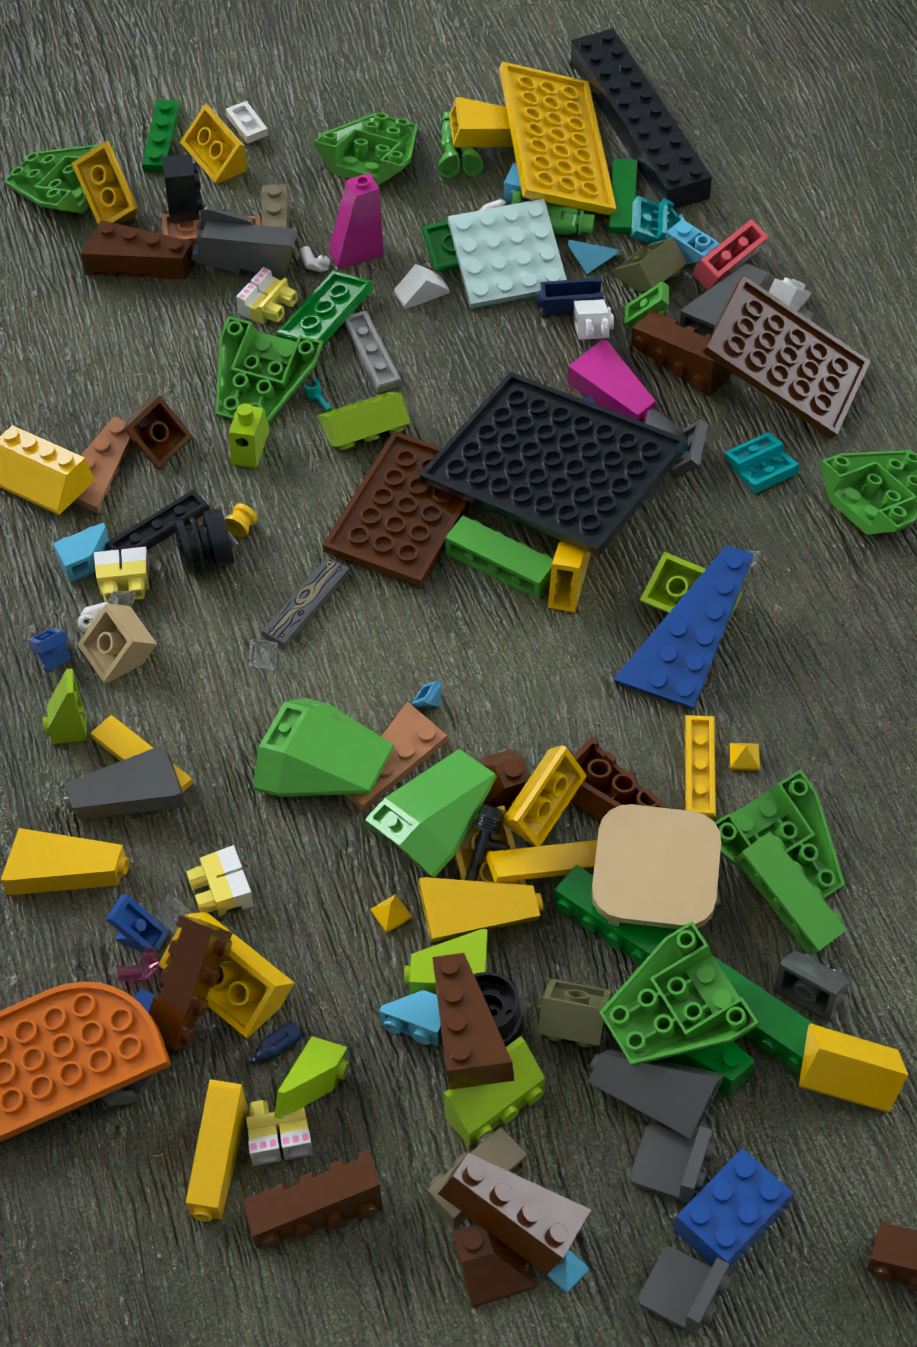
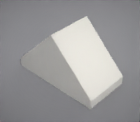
(420, 286)

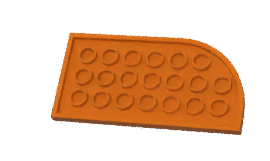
(72, 1050)

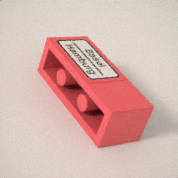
(730, 254)

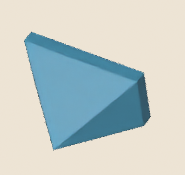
(591, 255)

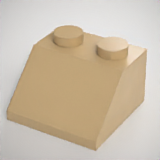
(116, 642)

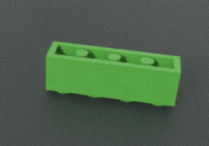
(499, 557)
(790, 893)

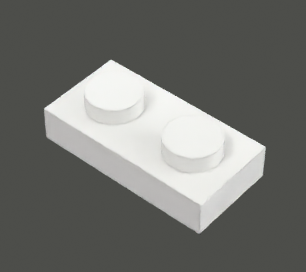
(246, 122)

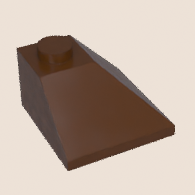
(157, 430)
(510, 780)
(489, 1266)

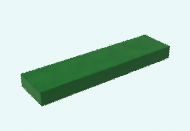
(624, 194)

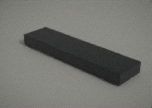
(160, 524)

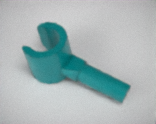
(314, 393)

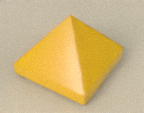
(744, 756)
(391, 913)

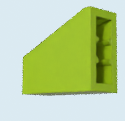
(421, 970)

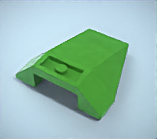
(370, 146)
(51, 179)
(260, 368)
(874, 488)
(318, 752)
(434, 810)
(797, 819)
(676, 1002)

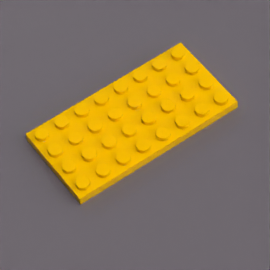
(556, 139)

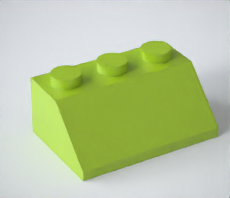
(364, 420)
(671, 582)
(484, 1107)

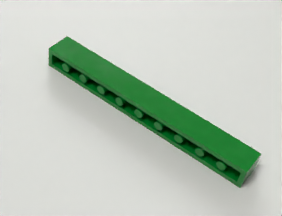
(780, 1028)

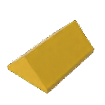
(214, 146)
(105, 185)
(545, 796)
(851, 1069)

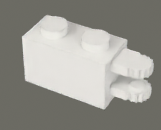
(592, 319)

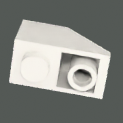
(790, 292)

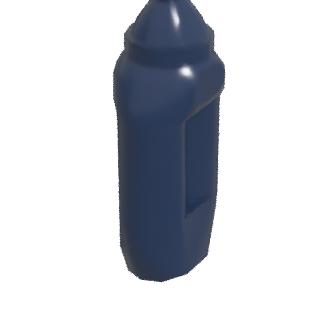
(277, 1042)

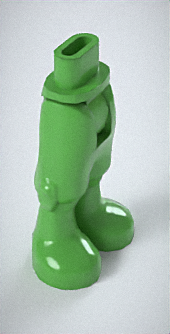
(450, 162)
(564, 219)

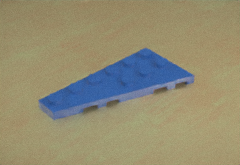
(683, 646)

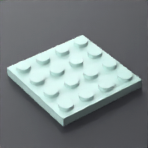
(505, 252)

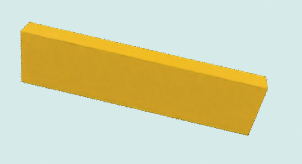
(125, 743)
(700, 765)
(541, 861)

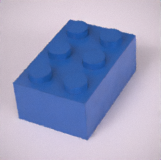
(733, 1210)

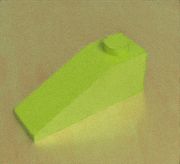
(65, 712)
(312, 1076)

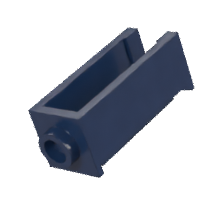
(559, 296)

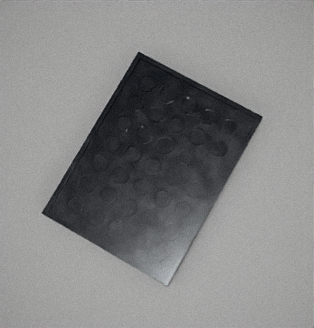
(554, 462)

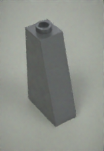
(248, 246)
(706, 309)
(127, 787)
(661, 1089)

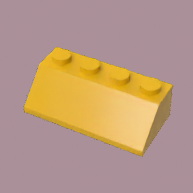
(41, 470)
(247, 985)

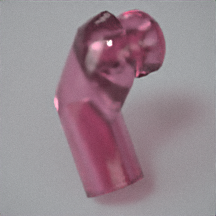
(144, 968)

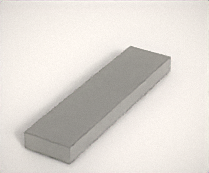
(372, 352)

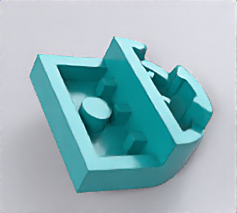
(653, 219)

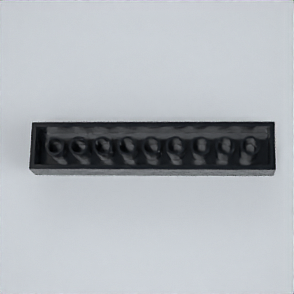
(640, 119)

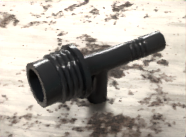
(489, 822)

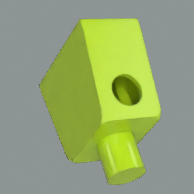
(251, 426)

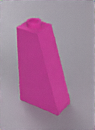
(358, 223)
(610, 382)

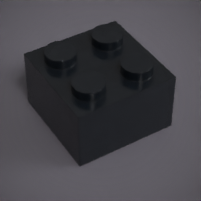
(182, 188)

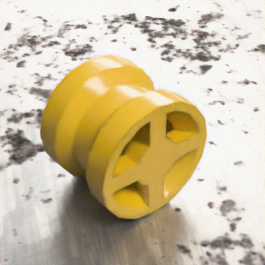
(240, 520)

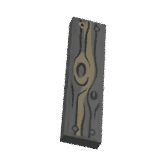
(305, 602)

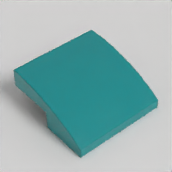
(762, 462)

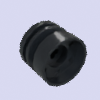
(204, 541)
(503, 1004)

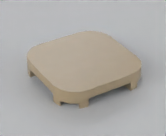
(656, 867)

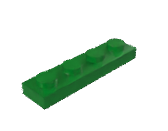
(160, 134)

